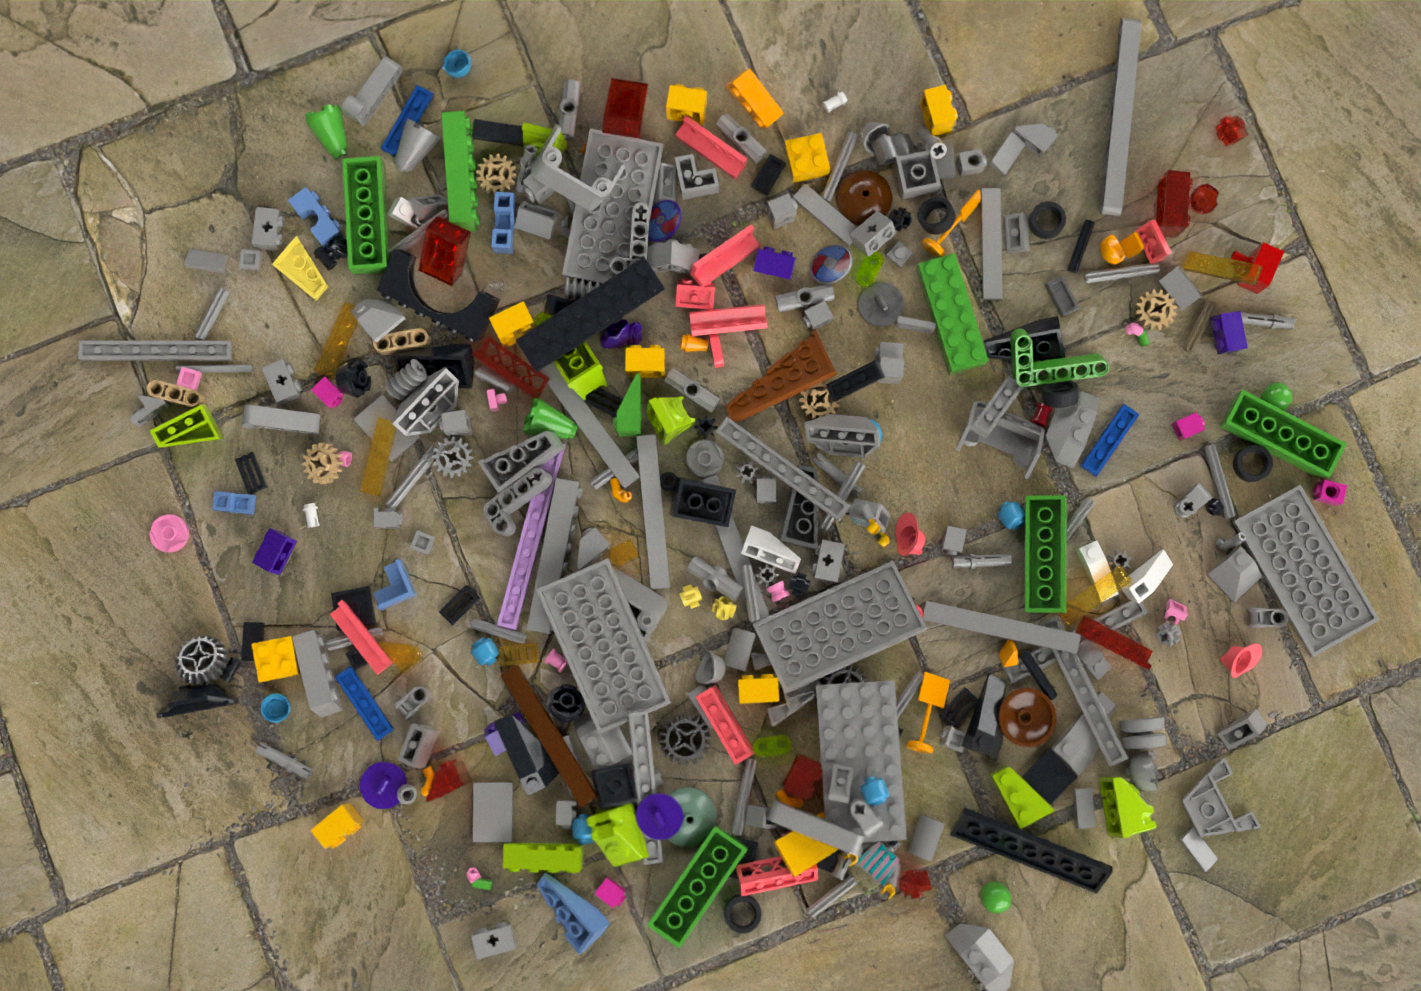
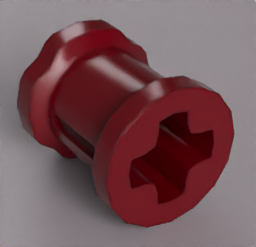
(1041, 414)

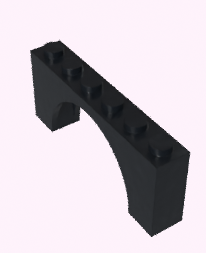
(399, 285)

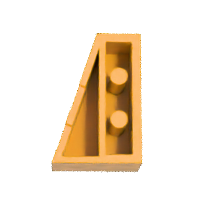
(754, 98)

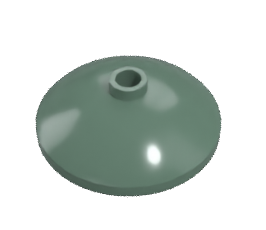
(701, 808)

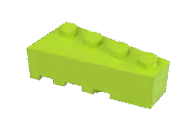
(543, 856)

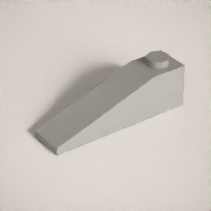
(1078, 744)

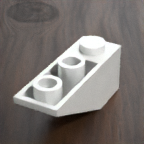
(403, 212)
(1147, 577)

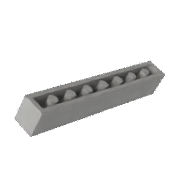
(555, 547)

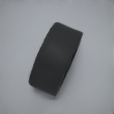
(1054, 207)
(941, 226)
(1060, 394)
(1267, 462)
(740, 928)

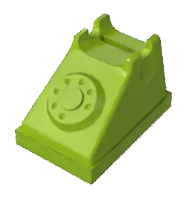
(538, 135)
(581, 370)
(668, 417)
(1124, 808)
(618, 834)

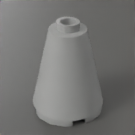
(414, 145)

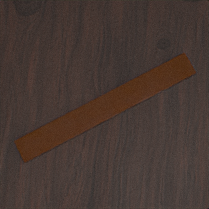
(549, 736)

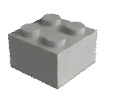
(916, 174)

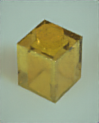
(623, 553)

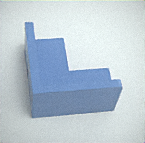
(400, 588)

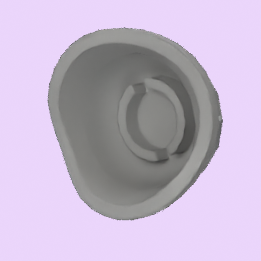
(871, 132)
(710, 669)

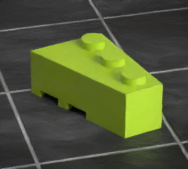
(188, 428)
(1019, 798)

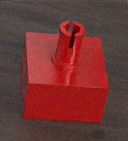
(1268, 258)

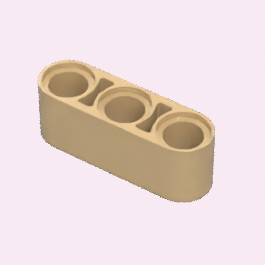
(411, 341)
(168, 391)

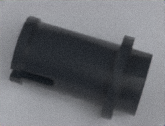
(322, 254)
(229, 672)

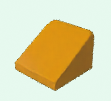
(1132, 245)
(1009, 654)

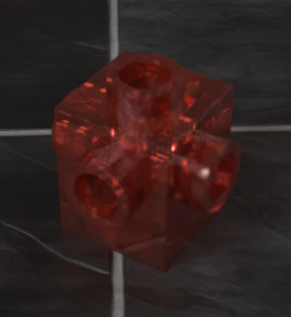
(1231, 130)
(915, 883)

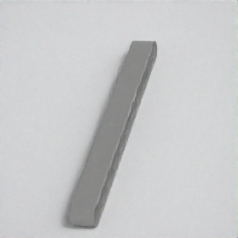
(1120, 117)

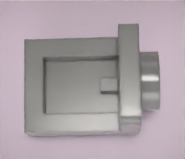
(952, 738)

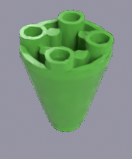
(329, 129)
(547, 418)

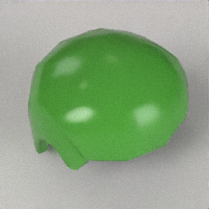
(1277, 395)
(995, 897)

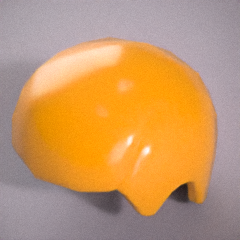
(1111, 250)

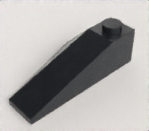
(1045, 337)
(454, 357)
(984, 730)
(527, 754)

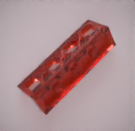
(504, 371)
(1114, 642)

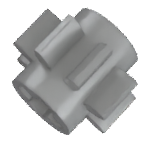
(749, 467)
(1113, 558)
(762, 579)
(1168, 634)

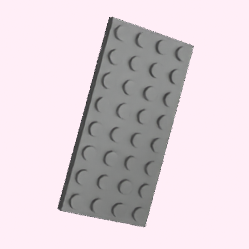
(605, 231)
(1306, 571)
(839, 627)
(603, 645)
(862, 733)

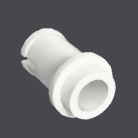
(835, 101)
(311, 515)

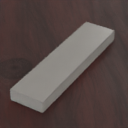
(825, 213)
(996, 407)

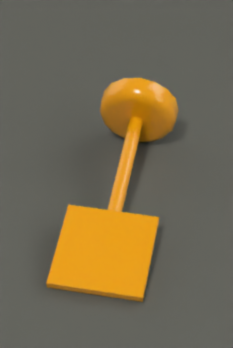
(933, 247)
(933, 692)

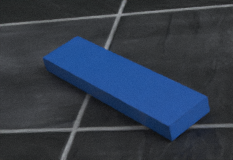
(414, 111)
(1109, 440)
(364, 703)

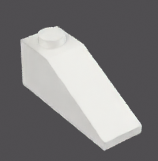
(768, 549)
(1094, 562)

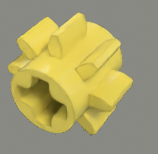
(691, 596)
(724, 608)

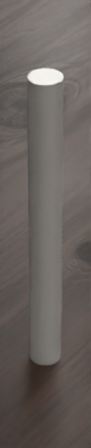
(217, 368)

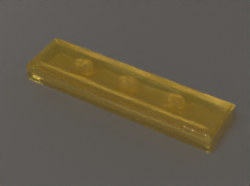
(1222, 268)
(337, 342)
(378, 457)
(1096, 594)

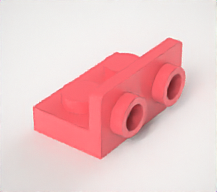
(1153, 241)
(691, 295)

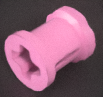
(556, 660)

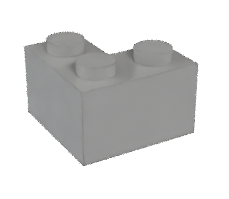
(695, 183)
(672, 256)
(891, 361)

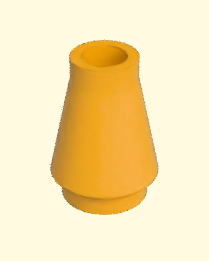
(692, 343)

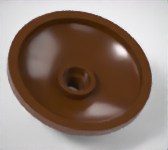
(858, 207)
(1039, 717)

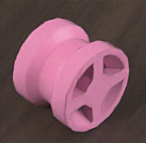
(778, 591)

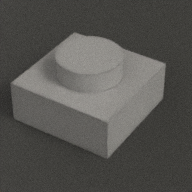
(899, 254)
(250, 259)
(422, 542)

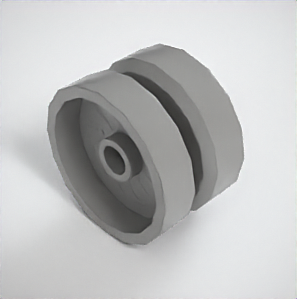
(1143, 733)

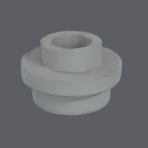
(406, 800)

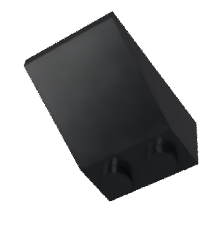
(702, 502)

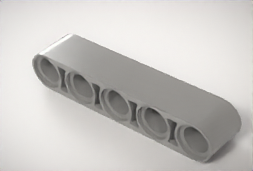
(815, 827)

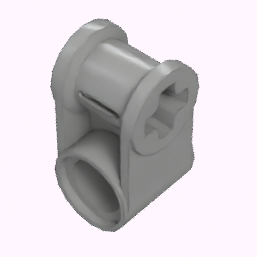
(1194, 499)
(1264, 617)
(410, 704)
(867, 818)

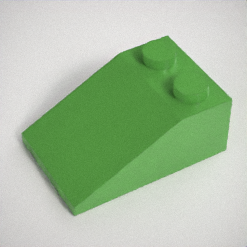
(629, 415)

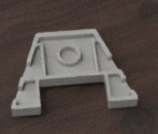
(794, 699)
(1208, 809)

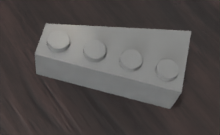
(512, 464)
(316, 674)

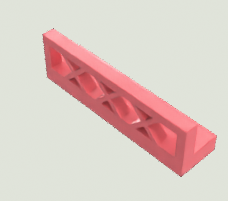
(711, 147)
(725, 256)
(728, 320)
(361, 637)
(725, 724)
(775, 879)

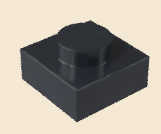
(356, 659)

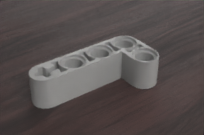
(373, 92)
(635, 240)
(280, 419)
(536, 480)

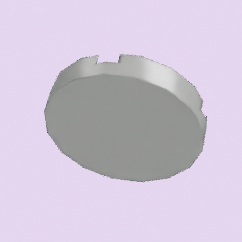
(704, 458)

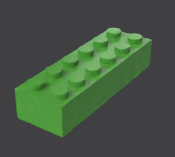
(459, 170)
(366, 215)
(952, 313)
(1283, 435)
(1046, 554)
(697, 886)

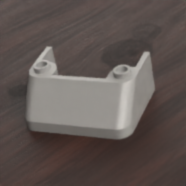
(546, 171)
(1011, 435)
(650, 603)

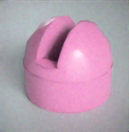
(346, 458)

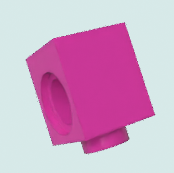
(328, 393)
(1188, 426)
(1338, 492)
(611, 892)

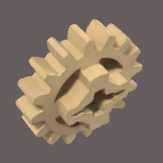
(492, 179)
(1159, 316)
(825, 405)
(325, 461)

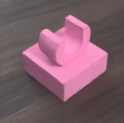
(189, 378)
(495, 400)
(1177, 610)

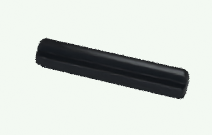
(1081, 246)
(1037, 674)

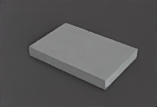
(384, 409)
(493, 812)

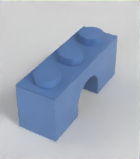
(306, 204)
(504, 222)

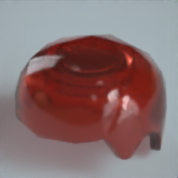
(1204, 199)

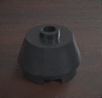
(353, 378)
(565, 703)

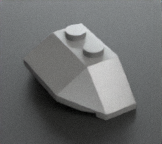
(424, 406)
(1071, 429)
(843, 435)
(605, 748)
(983, 955)

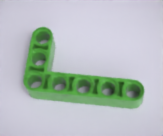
(1051, 366)

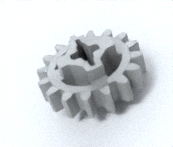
(447, 468)

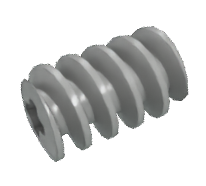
(577, 290)
(406, 380)

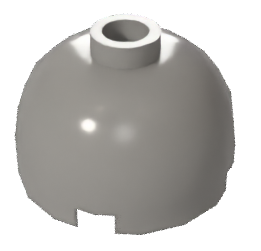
(1143, 771)

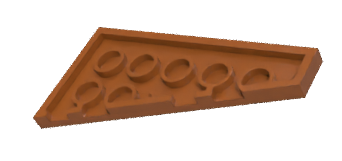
(787, 377)

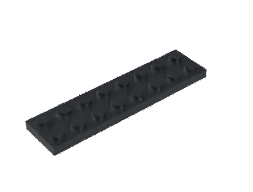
(590, 314)
(1031, 850)

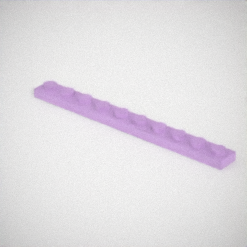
(528, 549)

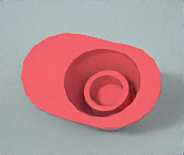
(908, 536)
(1241, 659)

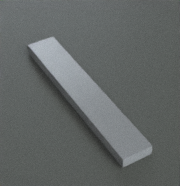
(991, 244)

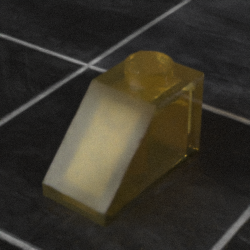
(403, 655)

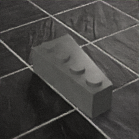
(800, 518)

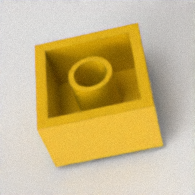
(686, 102)
(938, 110)
(807, 157)
(512, 323)
(645, 361)
(275, 659)
(758, 690)
(337, 825)

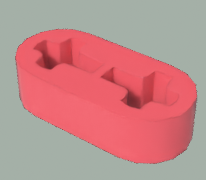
(716, 350)

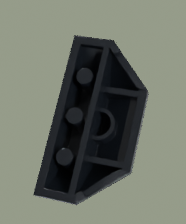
(196, 699)

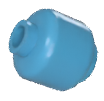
(1012, 515)
(484, 651)
(874, 791)
(581, 831)

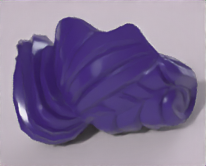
(621, 334)

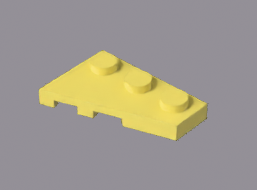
(299, 268)

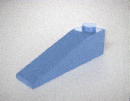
(579, 918)

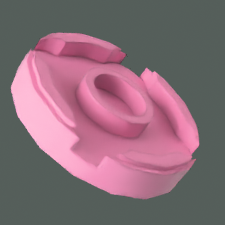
(169, 533)

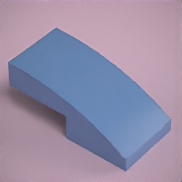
(234, 503)

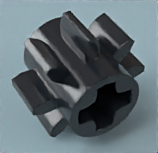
(900, 218)
(337, 248)
(701, 424)
(799, 584)

